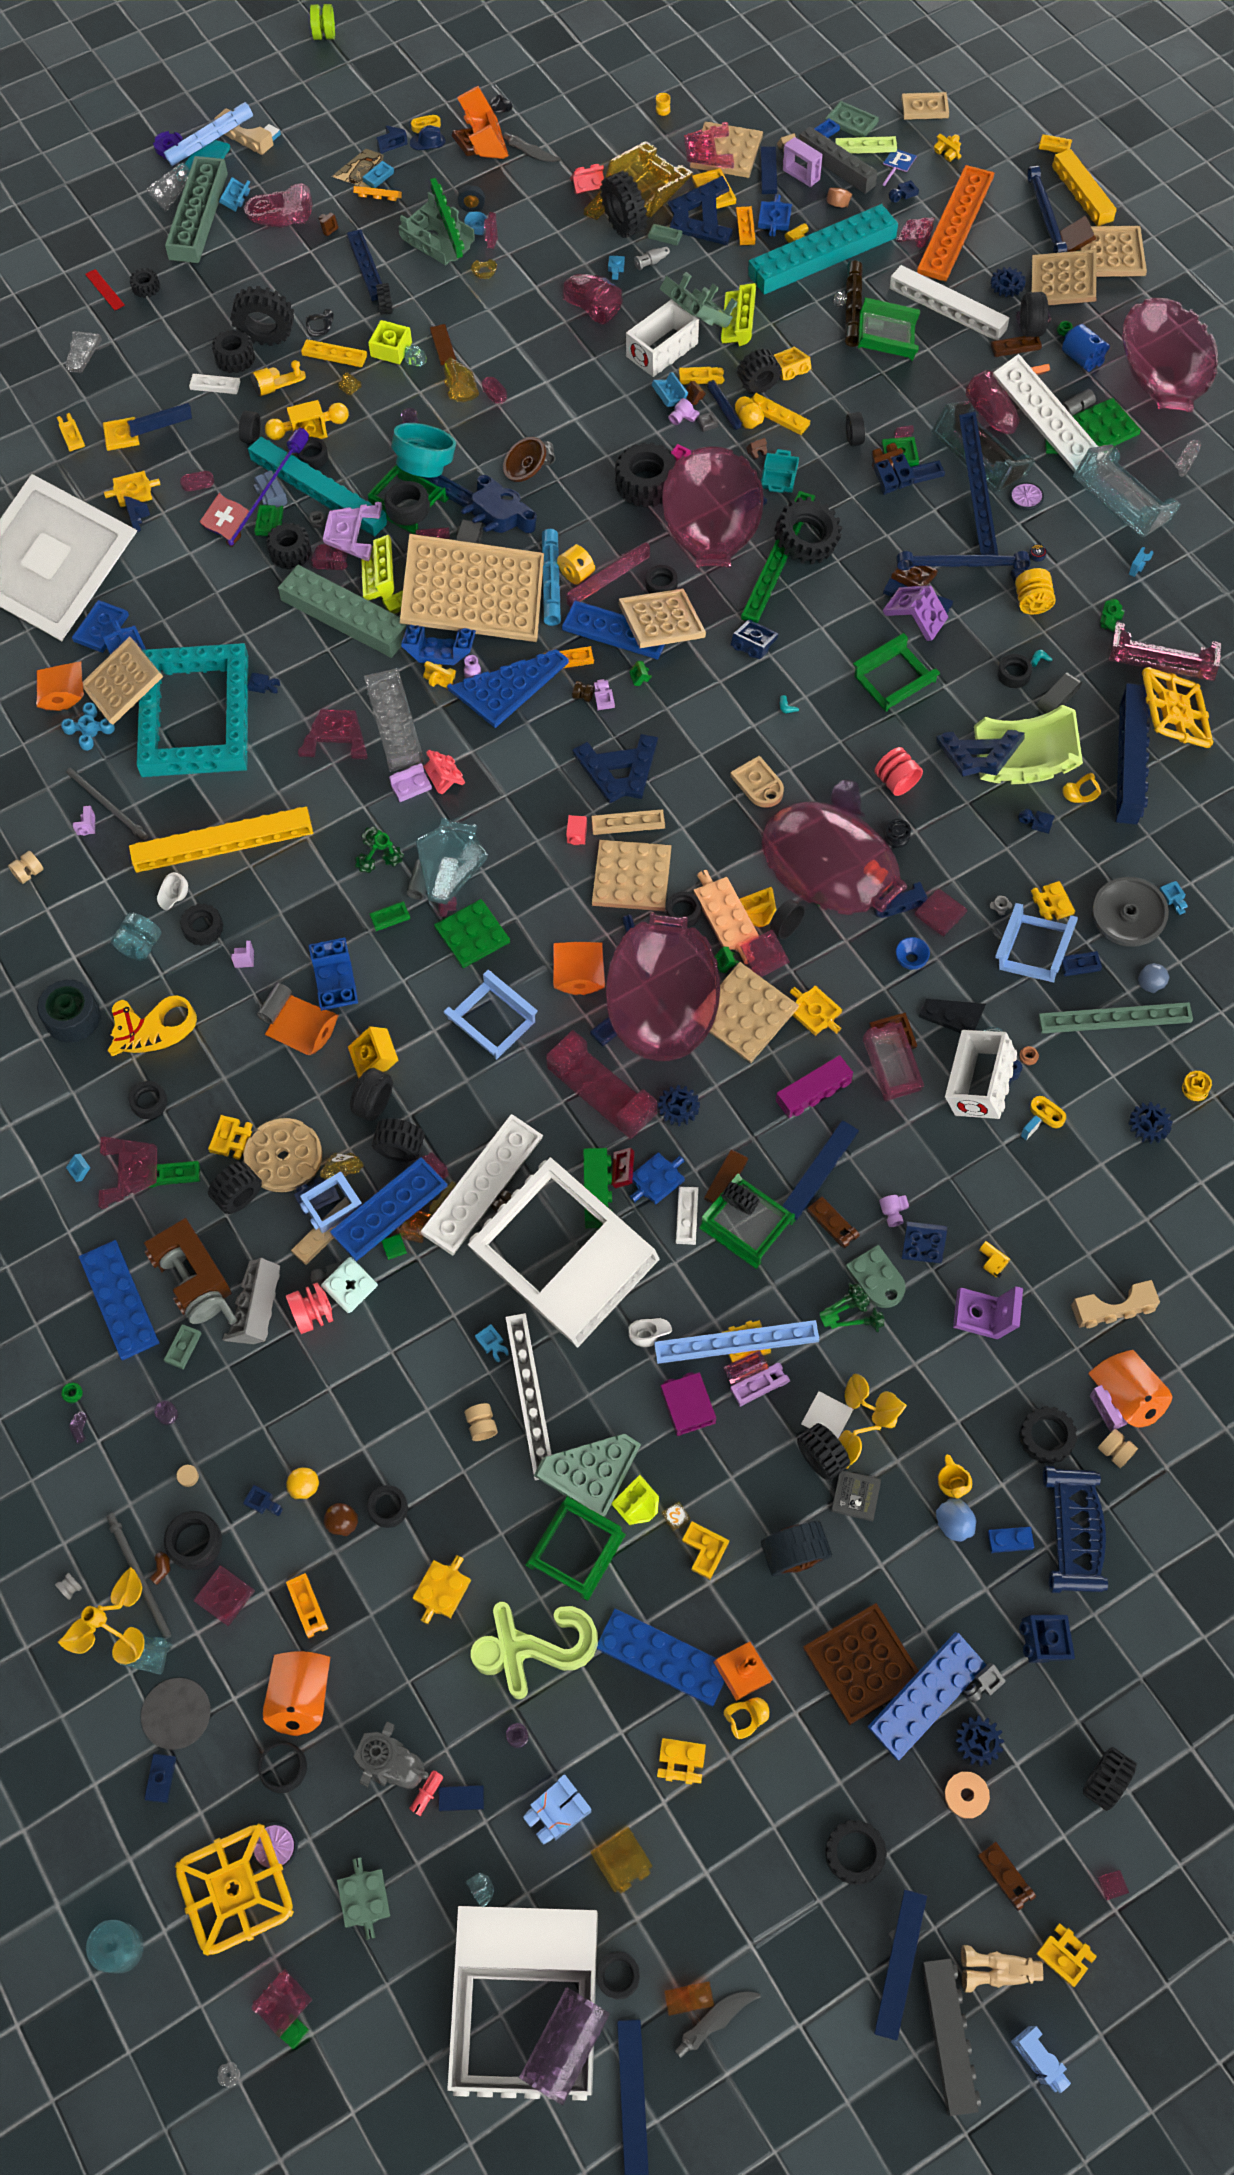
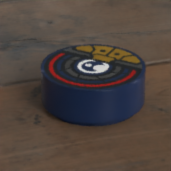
(1037, 552)

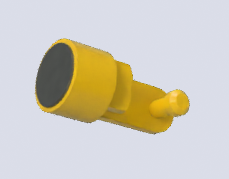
(268, 380)

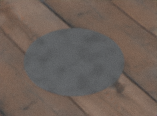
(175, 1713)

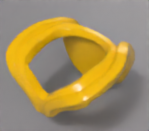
(1072, 793)
(759, 1714)

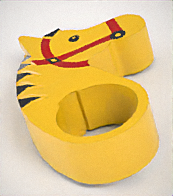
(148, 1034)

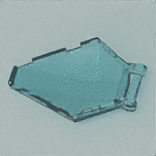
(449, 859)

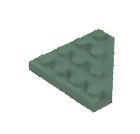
(591, 1471)

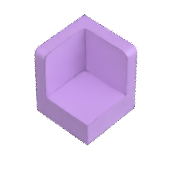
(243, 956)

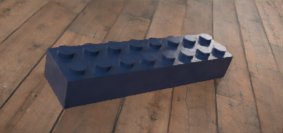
(1132, 755)

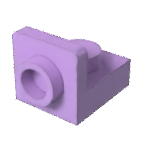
(87, 823)

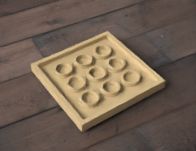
(741, 143)
(1118, 251)
(1065, 276)
(662, 618)
(121, 680)
(631, 875)
(750, 1012)

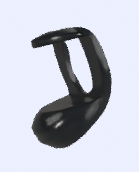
(500, 104)
(327, 317)

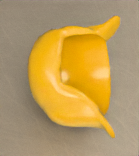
(954, 1479)

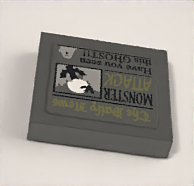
(856, 1495)

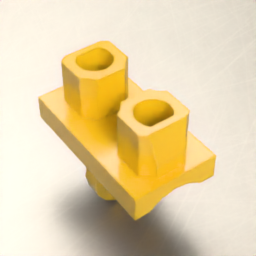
(950, 145)
(438, 675)

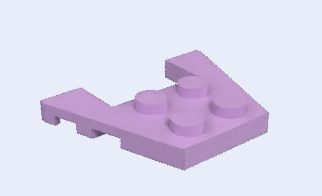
(344, 526)

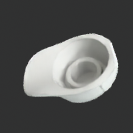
(172, 890)
(646, 1331)

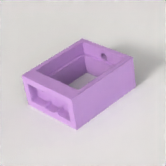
(813, 157)

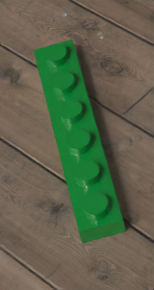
(448, 221)

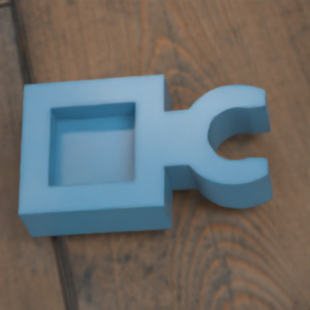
(491, 1340)

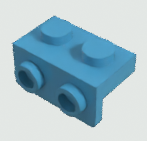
(234, 194)
(670, 390)

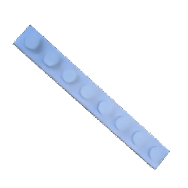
(736, 1341)

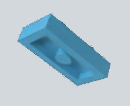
(378, 174)

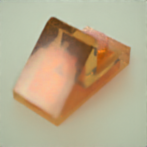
(412, 1227)
(689, 1998)

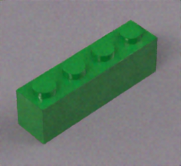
(597, 1180)

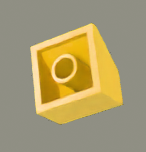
(373, 1050)

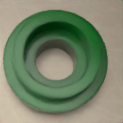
(1064, 327)
(72, 1387)

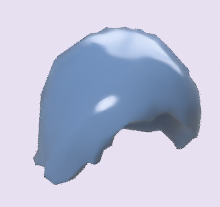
(956, 1520)

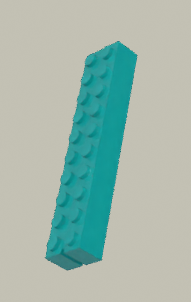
(822, 249)

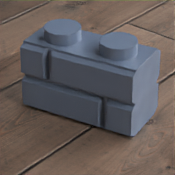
(274, 495)

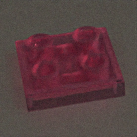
(941, 912)

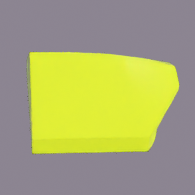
(637, 1502)

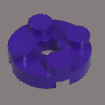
(166, 138)

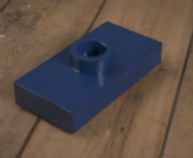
(160, 1778)

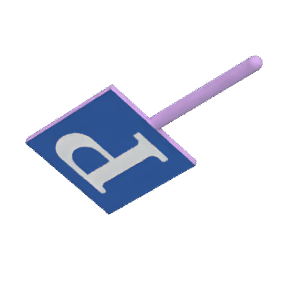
(898, 160)

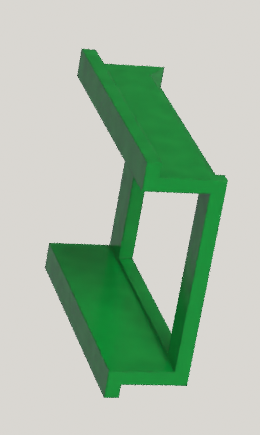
(433, 490)
(884, 654)
(602, 1562)

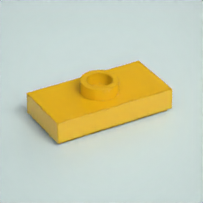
(1054, 143)

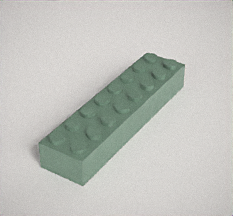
(196, 209)
(343, 610)

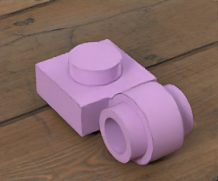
(603, 695)

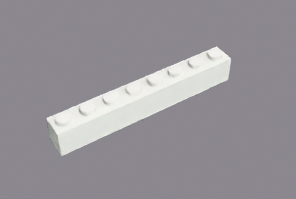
(949, 303)
(528, 1389)

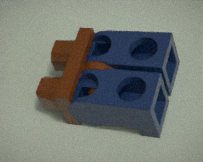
(892, 469)

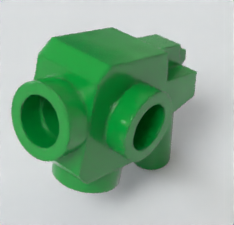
(1110, 614)

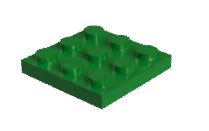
(1107, 423)
(472, 933)

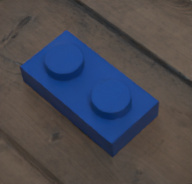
(1011, 1539)

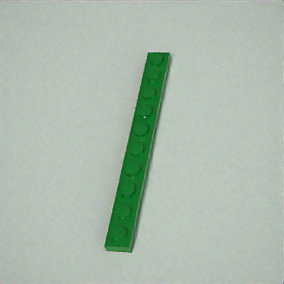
(769, 575)

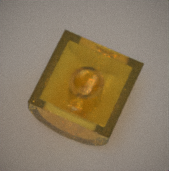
(460, 381)

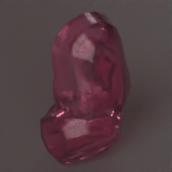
(281, 207)
(594, 295)
(992, 402)

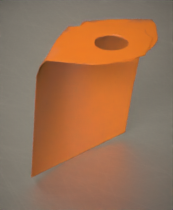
(59, 686)
(578, 967)
(303, 1026)
(1128, 1383)
(298, 1682)

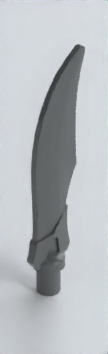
(531, 150)
(715, 2020)

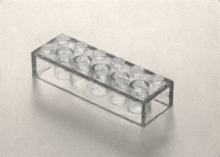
(393, 720)

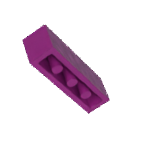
(814, 1087)

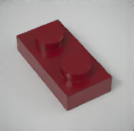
(623, 1168)

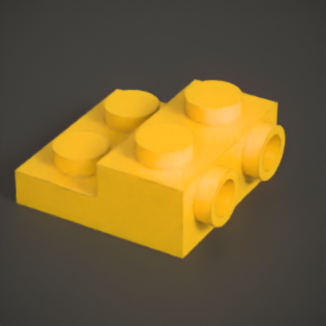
(793, 363)

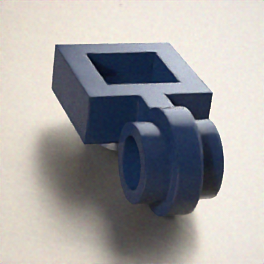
(904, 189)
(1041, 821)

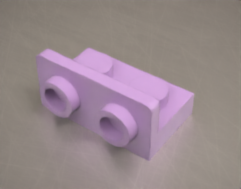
(409, 782)
(1108, 1412)

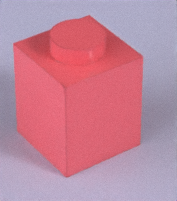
(576, 830)

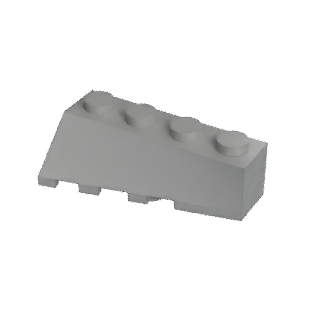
(254, 1303)

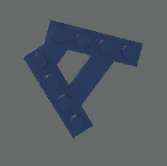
(705, 196)
(998, 749)
(598, 768)

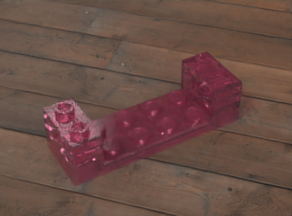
(600, 1086)

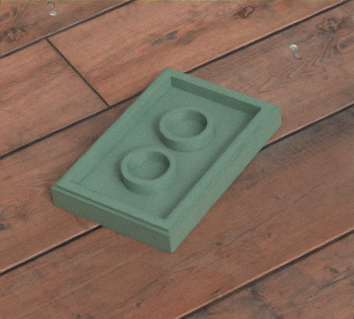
(853, 119)

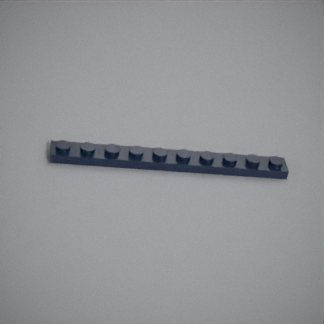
(978, 484)

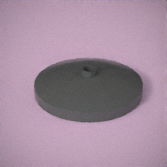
(1130, 911)

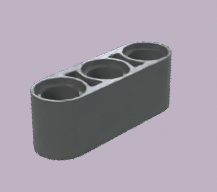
(1060, 693)

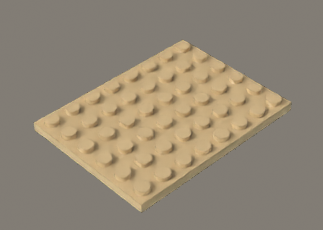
(472, 588)

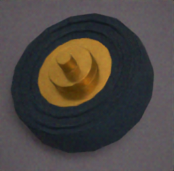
(471, 198)

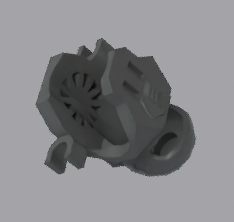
(388, 1763)

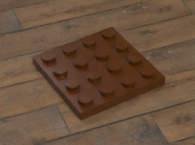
(861, 1663)

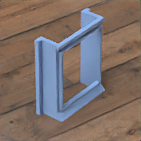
(1010, 935)
(506, 994)

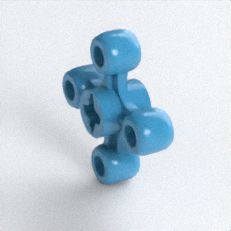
(87, 726)

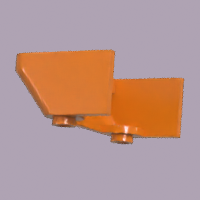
(487, 132)

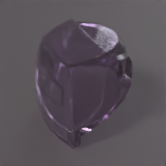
(847, 796)

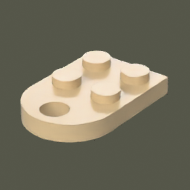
(758, 781)

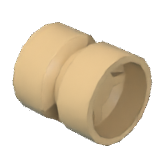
(32, 866)
(480, 1420)
(1117, 1448)

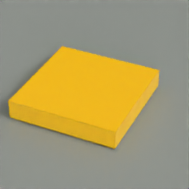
(118, 435)

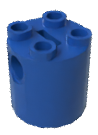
(1085, 347)

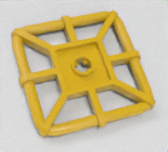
(1177, 708)
(247, 1895)

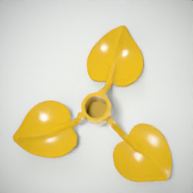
(886, 1413)
(130, 1645)

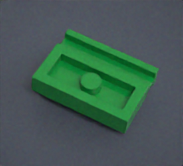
(267, 518)

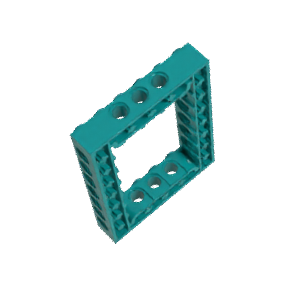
(196, 759)

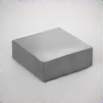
(707, 421)

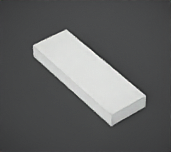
(214, 383)
(687, 1215)

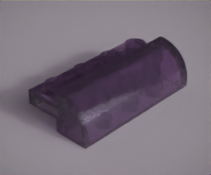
(564, 2046)

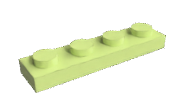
(868, 144)

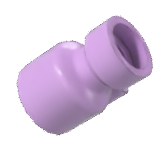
(685, 410)
(471, 666)
(891, 1207)

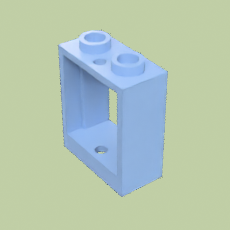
(338, 1217)

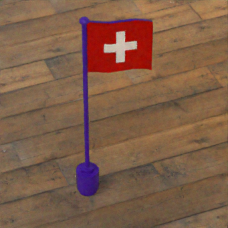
(229, 517)

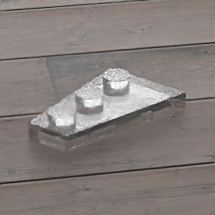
(169, 186)
(81, 351)

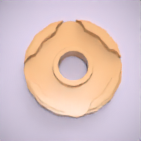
(976, 1785)

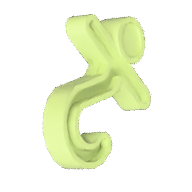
(513, 1647)

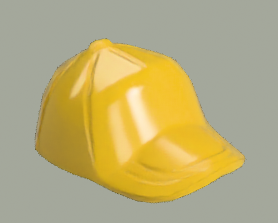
(749, 412)

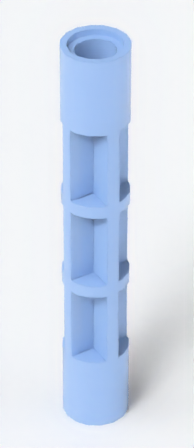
(208, 134)

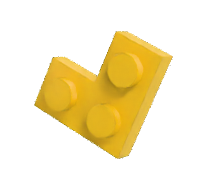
(710, 1546)

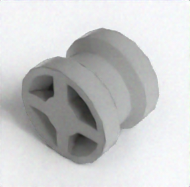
(68, 1586)

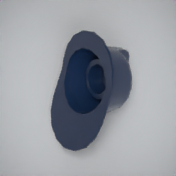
(428, 138)

